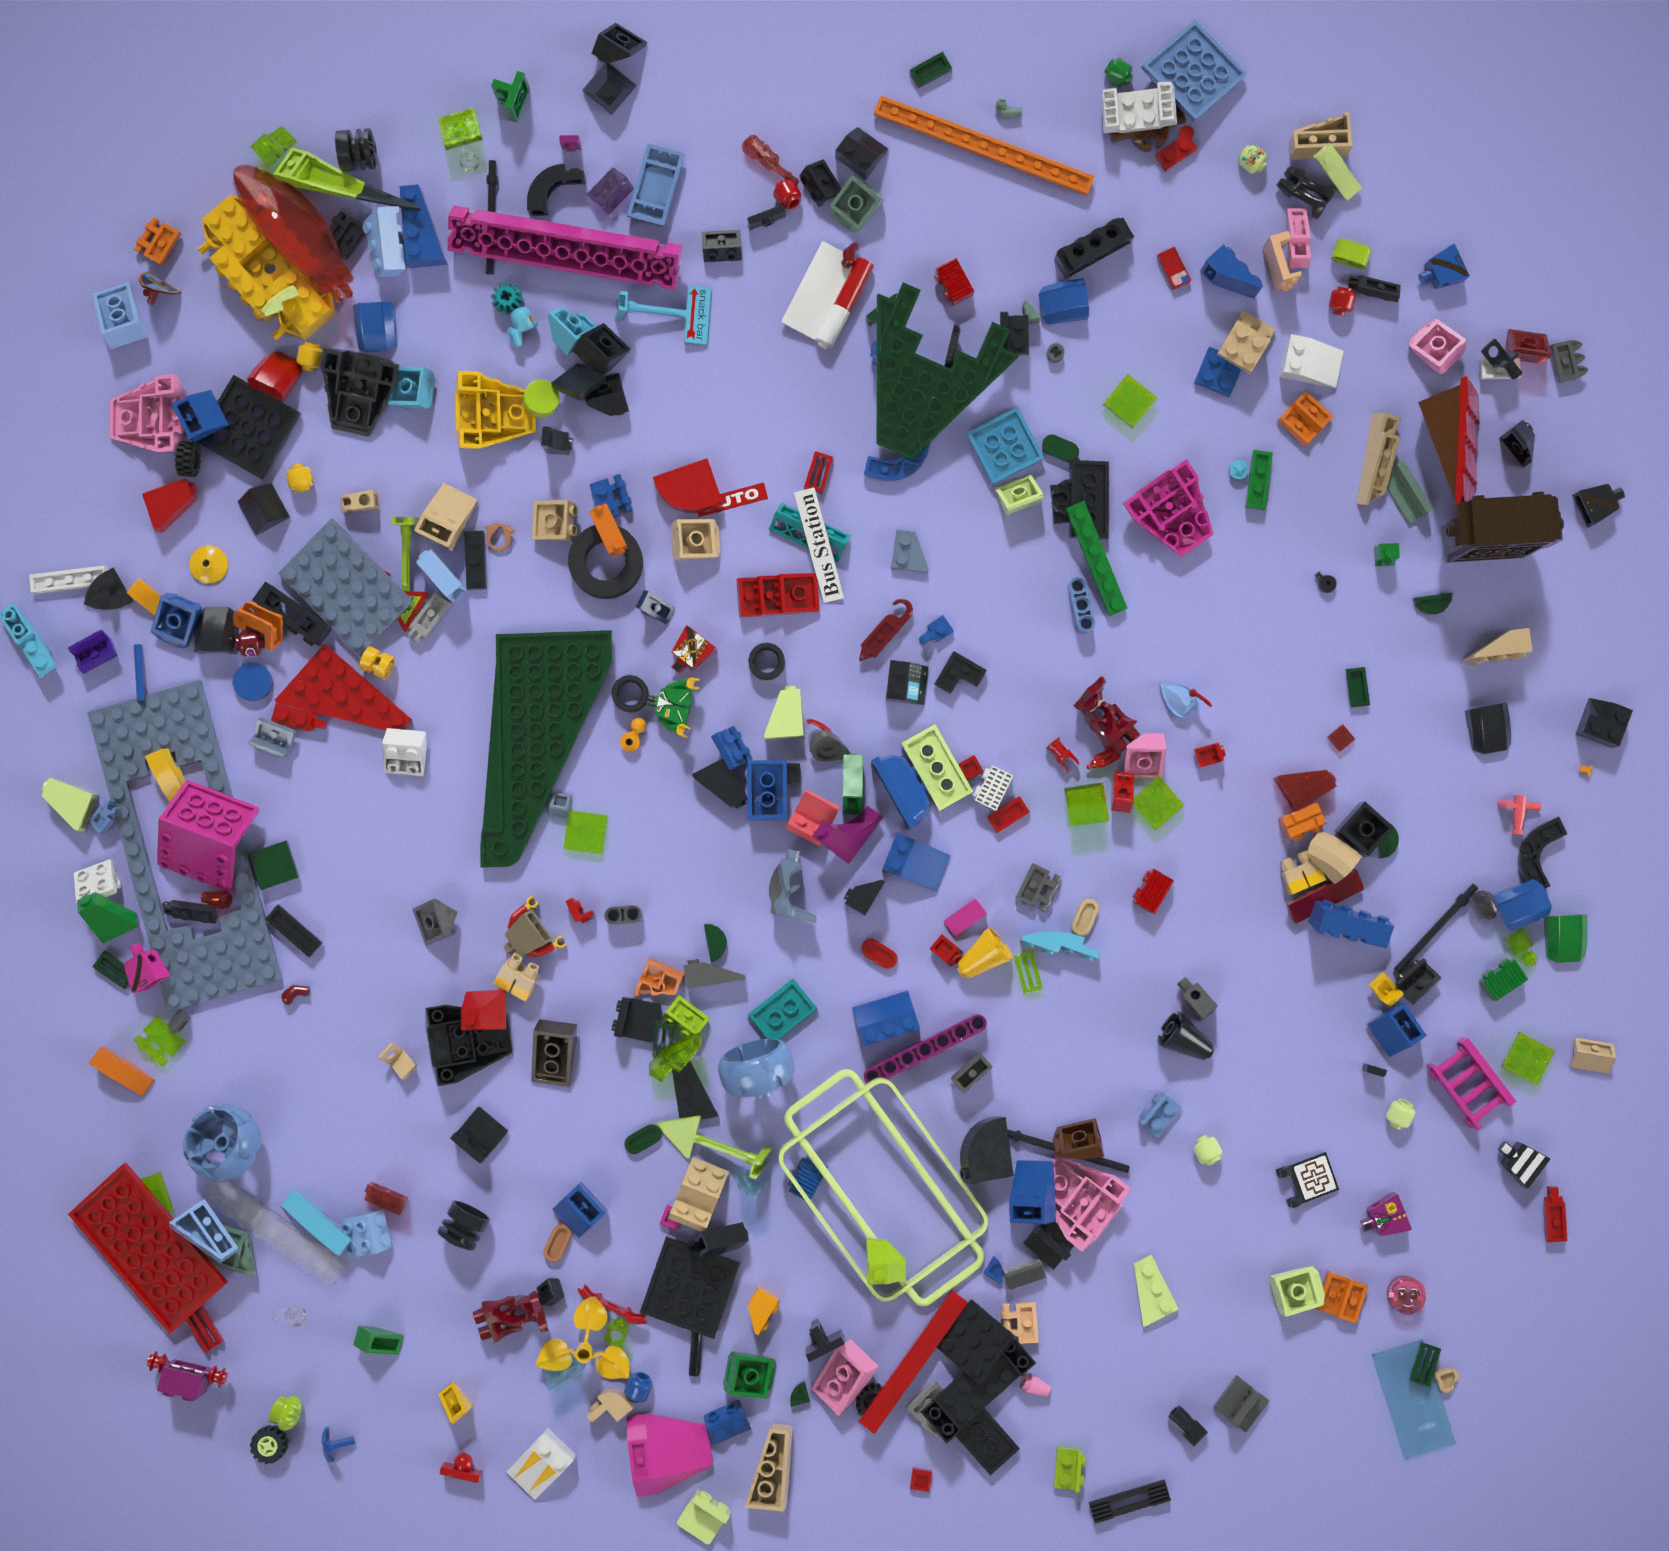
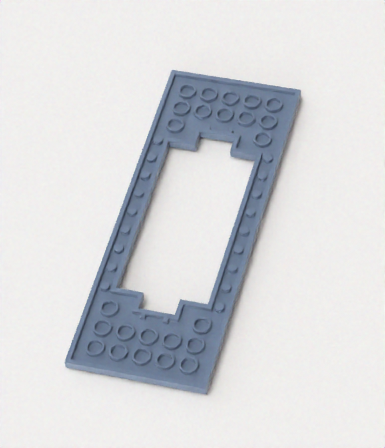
(244, 950)

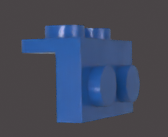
(726, 1422)

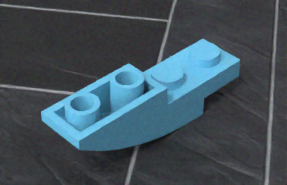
(28, 639)
(1052, 942)

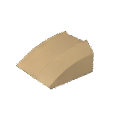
(695, 539)
(1332, 856)

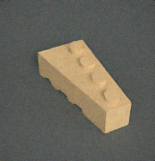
(771, 1478)

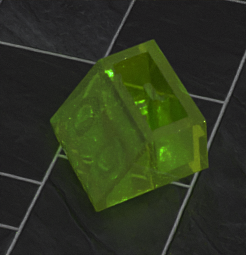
(1085, 805)

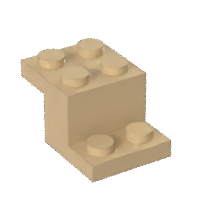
(1246, 342)
(698, 1194)

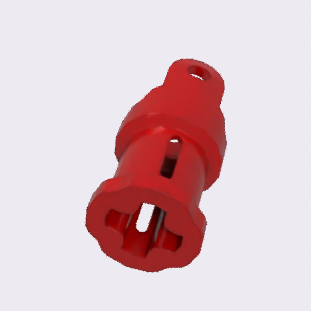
(1061, 753)

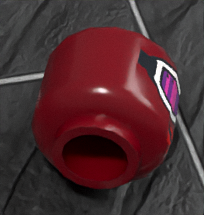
(250, 643)

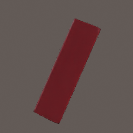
(1302, 906)

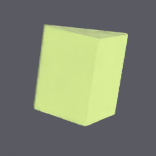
(1019, 494)

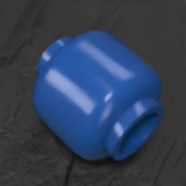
(638, 1387)

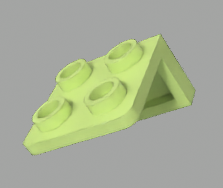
(703, 1516)

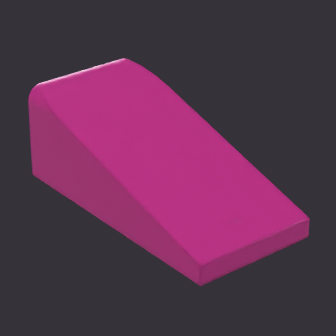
(965, 917)

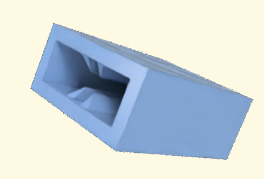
(441, 575)

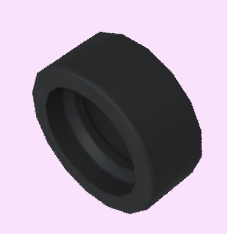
(771, 647)
(615, 693)

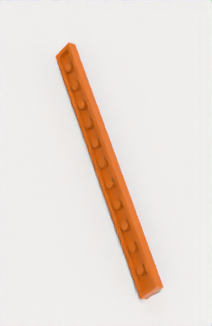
(983, 145)

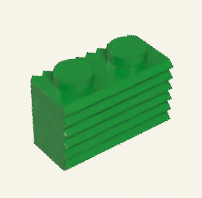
(1503, 979)

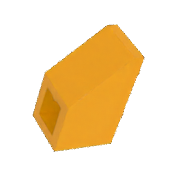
(760, 1308)

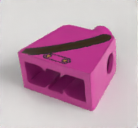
(144, 969)

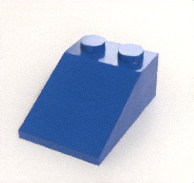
(767, 790)
(916, 862)

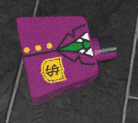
(1386, 1216)

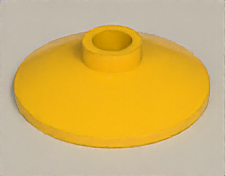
(217, 568)

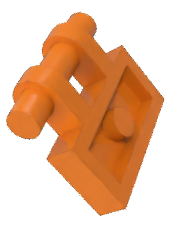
(161, 244)

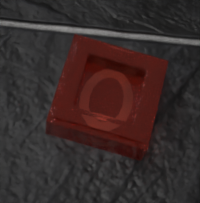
(1341, 738)

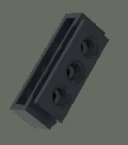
(1071, 264)

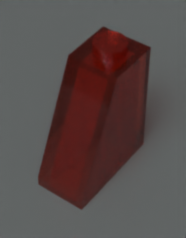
(1305, 787)

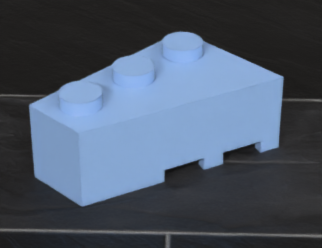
(384, 241)
(205, 1231)

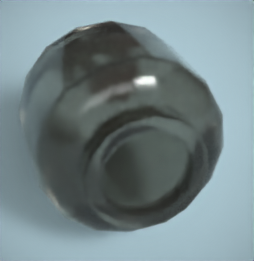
(1484, 905)

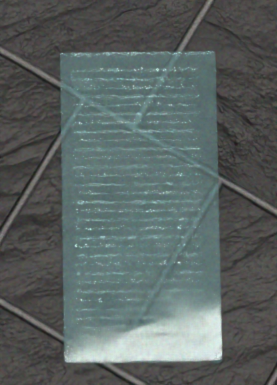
(1414, 1408)

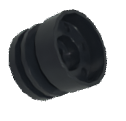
(354, 150)
(462, 1227)

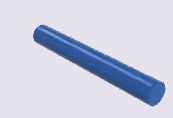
(139, 673)

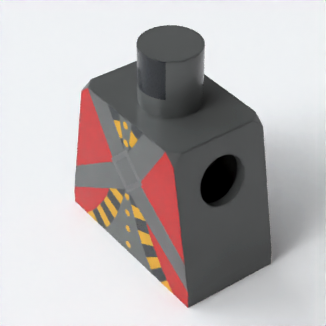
(1201, 1007)

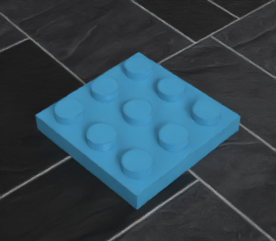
(1005, 445)

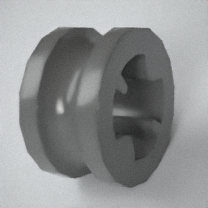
(1060, 349)

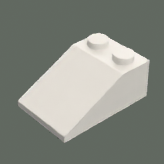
(1311, 361)

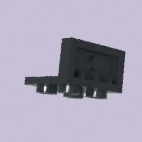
(479, 1135)

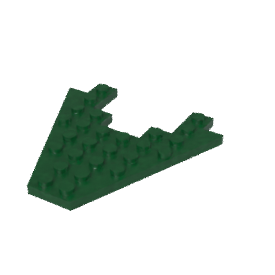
(920, 395)

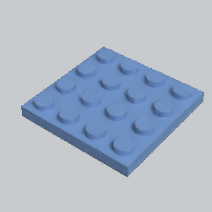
(1197, 69)

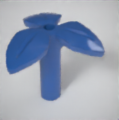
(328, 1446)

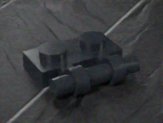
(350, 234)

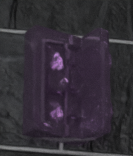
(610, 190)

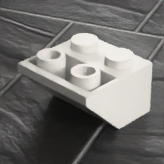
(404, 752)

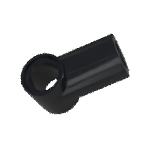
(1190, 1428)

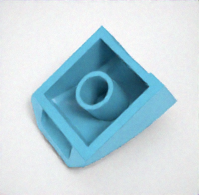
(413, 388)

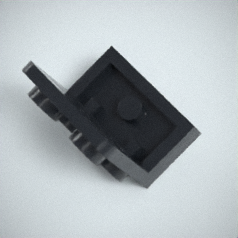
(636, 1019)

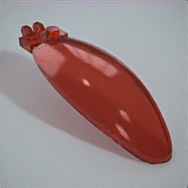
(293, 229)

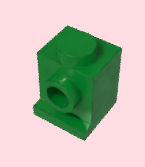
(1386, 554)

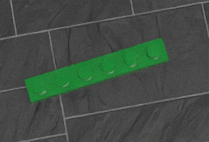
(1096, 558)

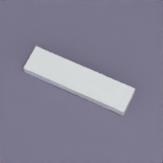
(64, 580)

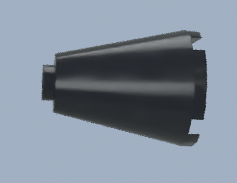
(1184, 1037)

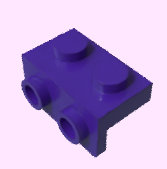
(93, 651)

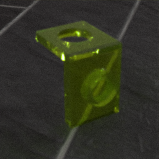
(619, 1325)

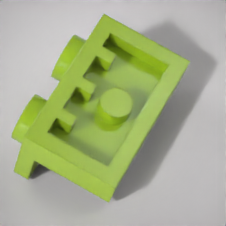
(686, 1017)
(1068, 1468)

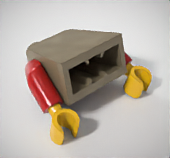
(528, 934)

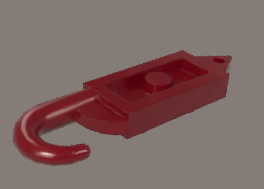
(885, 631)

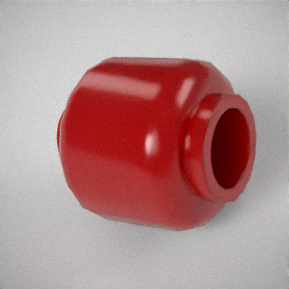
(787, 194)
(1342, 300)

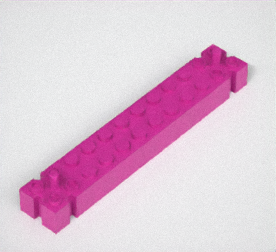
(564, 247)

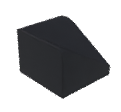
(550, 1291)

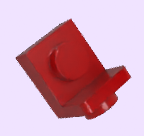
(575, 908)
(947, 950)

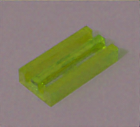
(1035, 969)

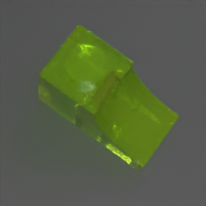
(273, 145)

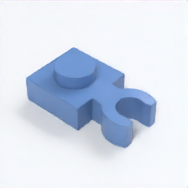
(103, 817)

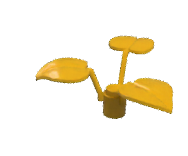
(593, 1316)

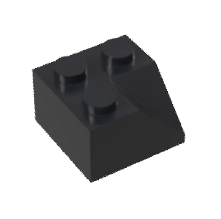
(1604, 722)
(1364, 829)

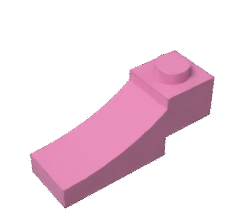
(1298, 245)

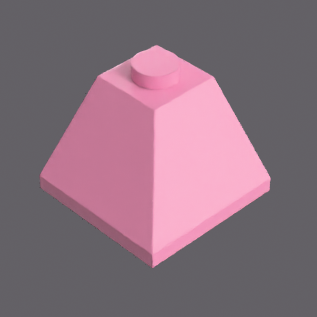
(1146, 756)

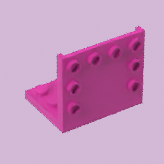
(202, 833)

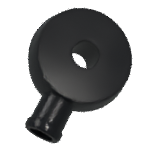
(1322, 582)

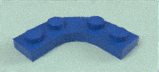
(894, 469)

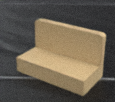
(1593, 1055)

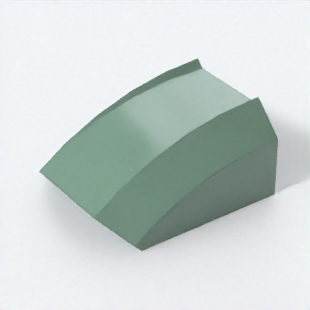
(855, 204)

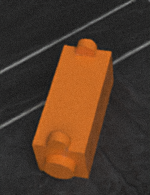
(608, 530)

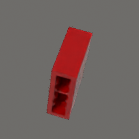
(690, 488)

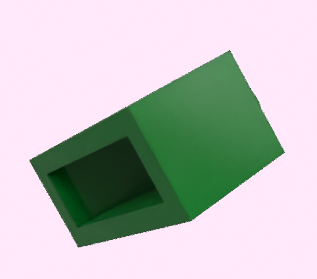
(377, 1340)

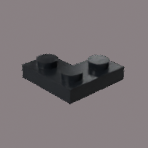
(957, 668)

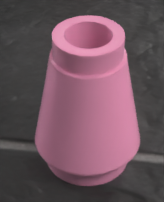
(1033, 1385)

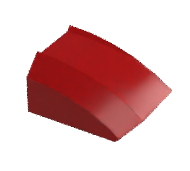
(275, 375)

